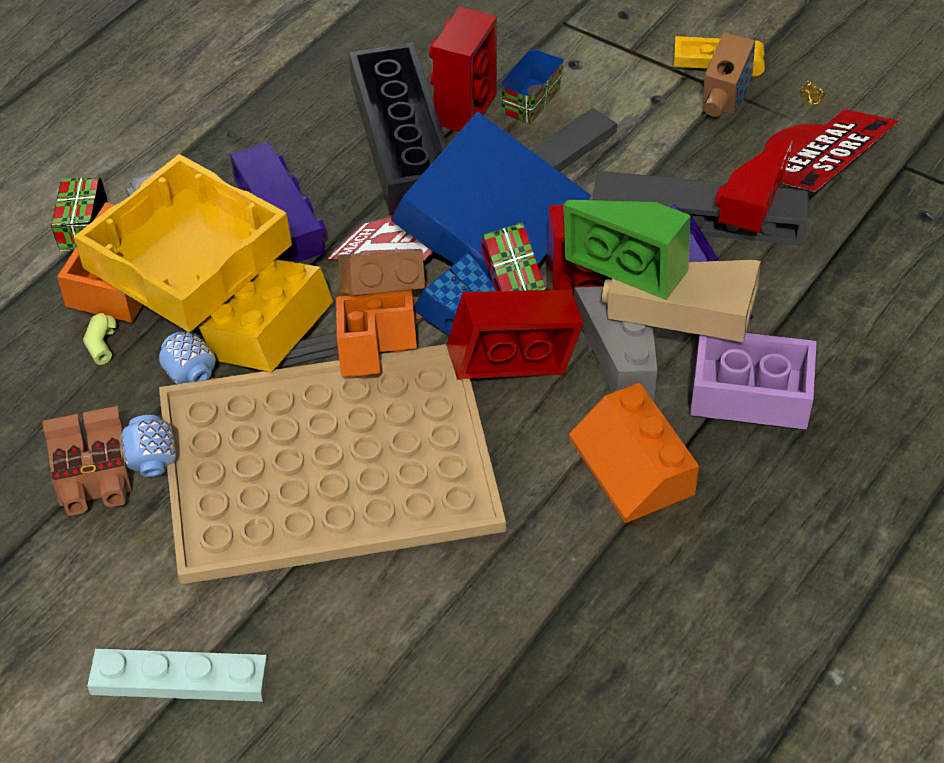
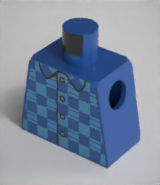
(441, 298)

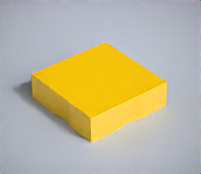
(184, 242)

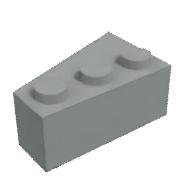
(621, 347)

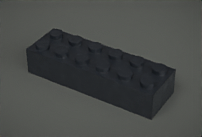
(396, 116)

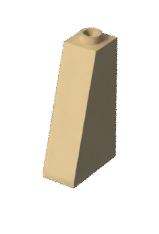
(708, 301)

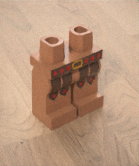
(87, 474)

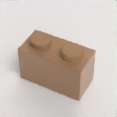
(381, 271)

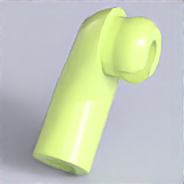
(94, 337)

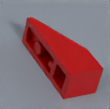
(753, 188)

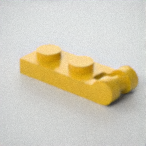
(698, 52)

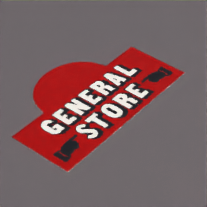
(826, 149)

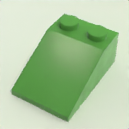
(629, 242)

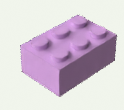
(755, 380)

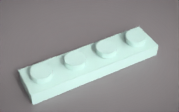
(178, 675)

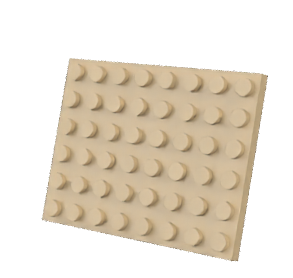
(325, 465)

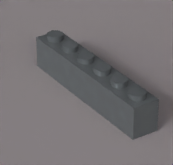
(783, 224)

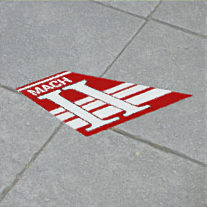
(378, 236)

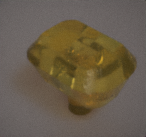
(812, 93)

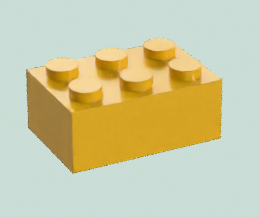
(267, 315)

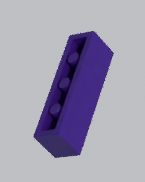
(266, 176)

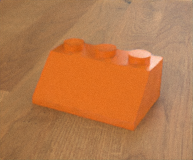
(635, 454)

